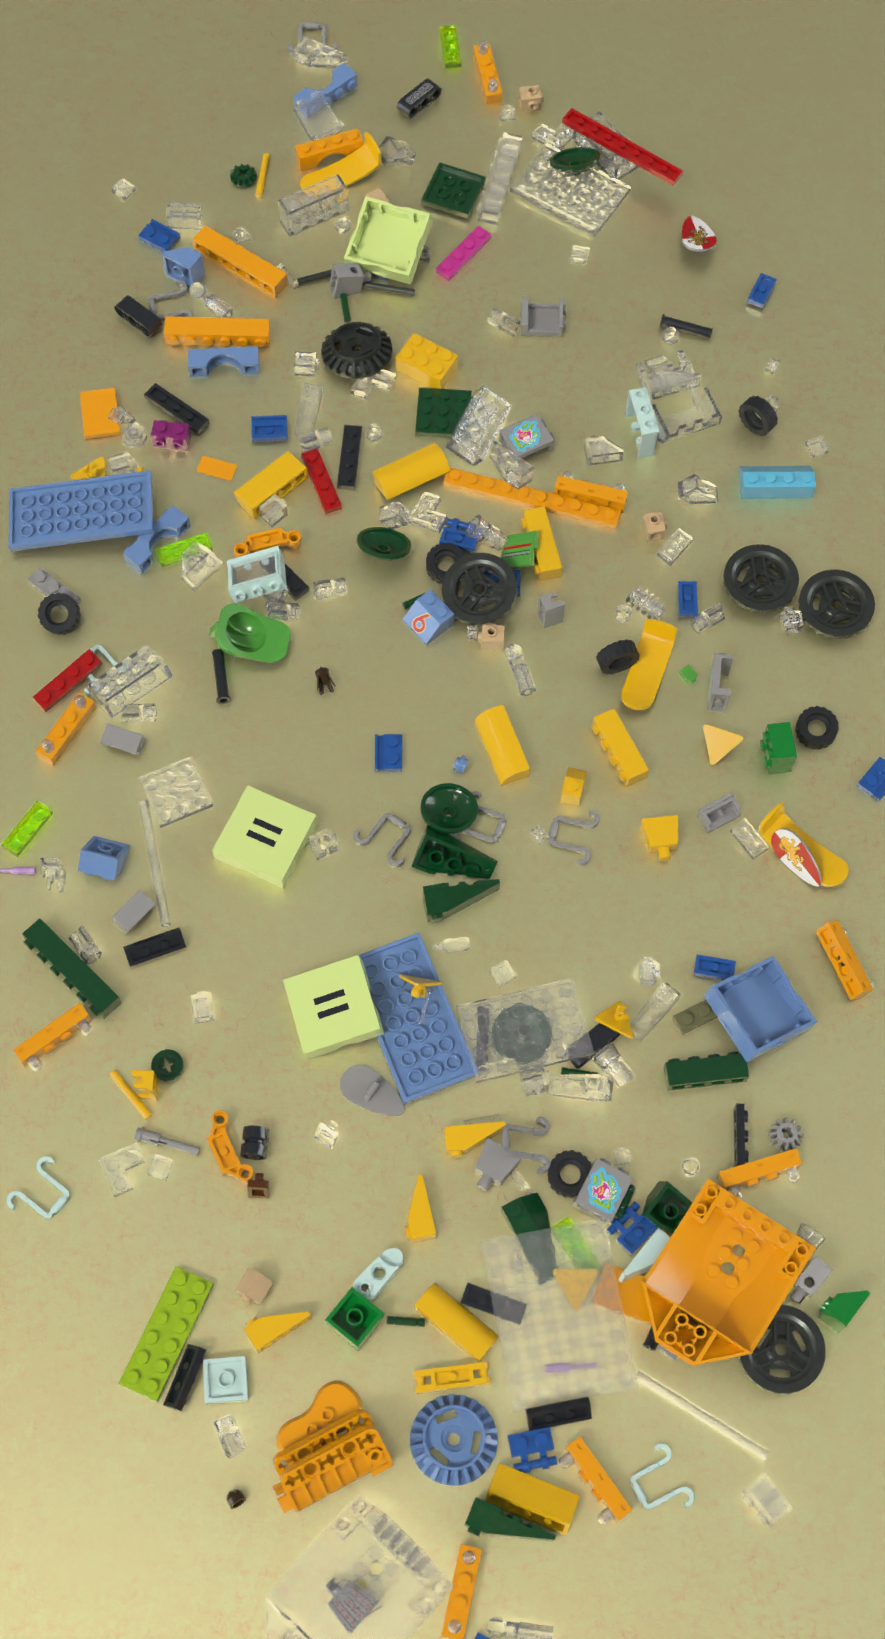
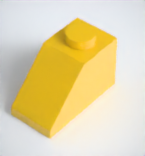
(573, 786)

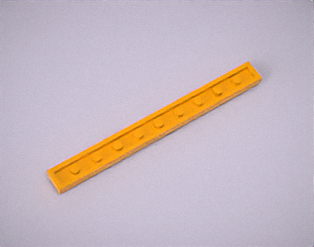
(532, 498)

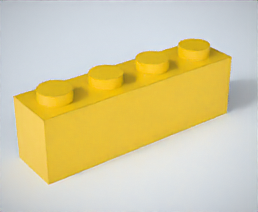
(546, 558)
(620, 747)

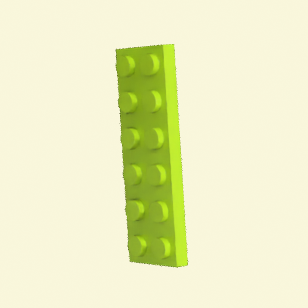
(166, 1334)

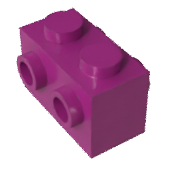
(171, 435)

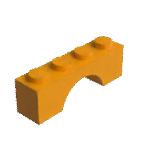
(311, 153)

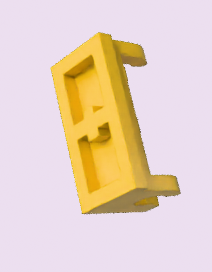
(146, 1080)

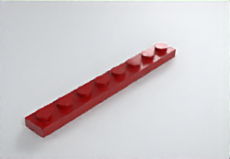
(622, 146)

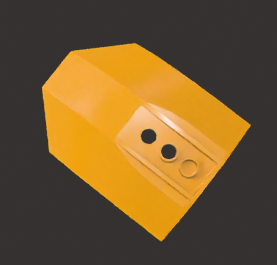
(716, 1314)

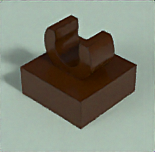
(258, 1188)

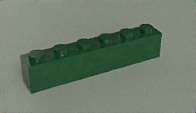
(71, 968)

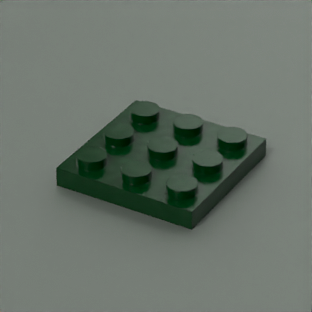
(453, 190)
(440, 411)

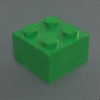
(778, 748)

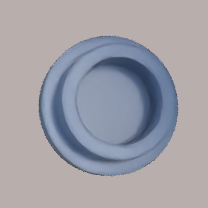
(460, 764)

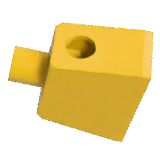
(660, 835)

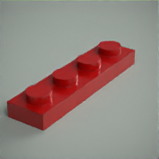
(321, 481)
(67, 680)

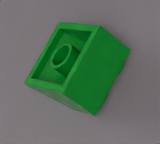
(841, 1309)
(354, 1318)

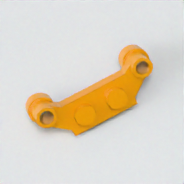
(268, 539)
(224, 1151)

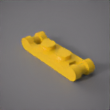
(452, 1377)

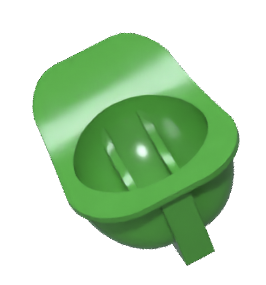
(250, 634)

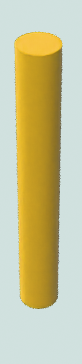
(264, 165)
(130, 1094)

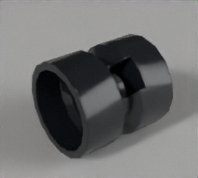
(255, 1140)

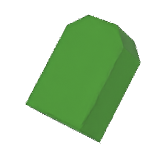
(688, 674)

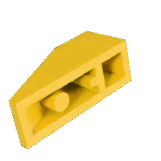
(465, 1138)
(420, 1219)
(270, 1329)

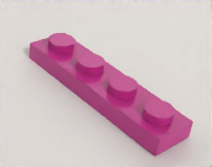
(463, 253)

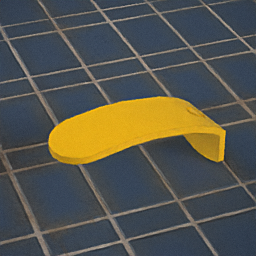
(350, 168)
(646, 675)
(831, 867)

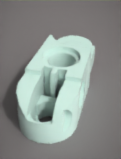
(390, 1262)

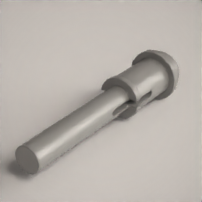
(156, 1139)

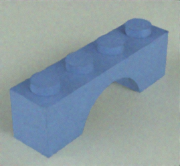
(343, 81)
(204, 360)
(171, 524)

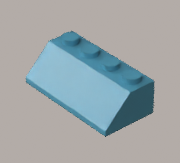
(776, 482)

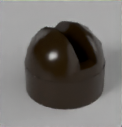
(235, 1498)

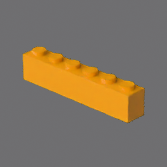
(240, 261)
(217, 331)

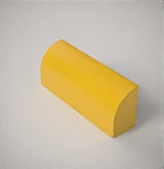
(411, 471)
(276, 479)
(502, 745)
(456, 1322)
(532, 1499)

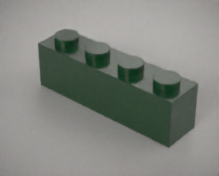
(705, 1072)

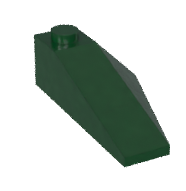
(448, 855)
(445, 900)
(666, 1206)
(526, 1214)
(491, 1521)

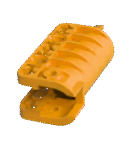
(330, 1464)

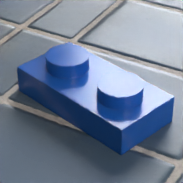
(761, 290)
(687, 598)
(713, 967)

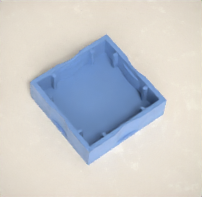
(760, 1009)

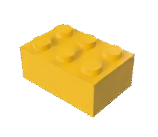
(426, 362)

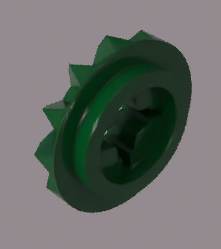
(241, 180)
(170, 1056)

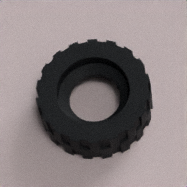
(752, 421)
(435, 554)
(49, 603)
(618, 656)
(823, 715)
(558, 1163)

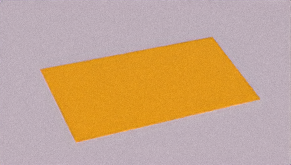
(216, 468)

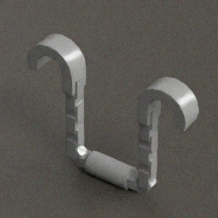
(310, 25)
(178, 293)
(397, 821)
(590, 825)
(499, 829)
(534, 1131)

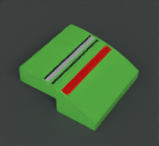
(520, 549)

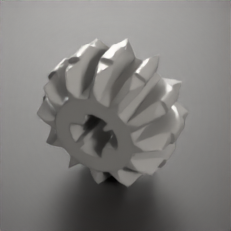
(793, 1135)

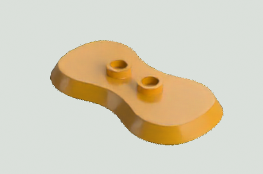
(329, 1405)

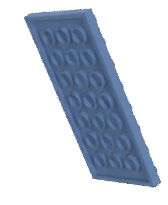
(80, 510)
(418, 1055)

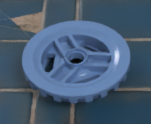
(463, 1465)

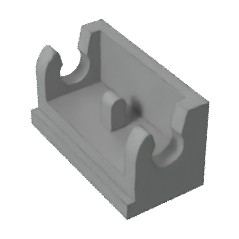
(550, 612)
(123, 739)
(719, 812)
(133, 911)

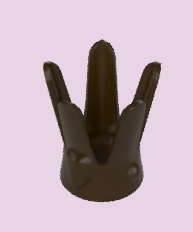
(323, 677)

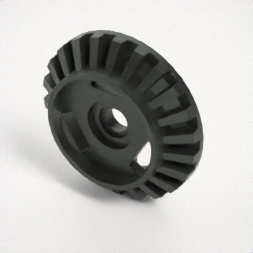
(372, 358)
(757, 560)
(471, 571)
(829, 586)
(803, 1365)

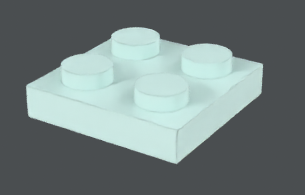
(225, 1380)

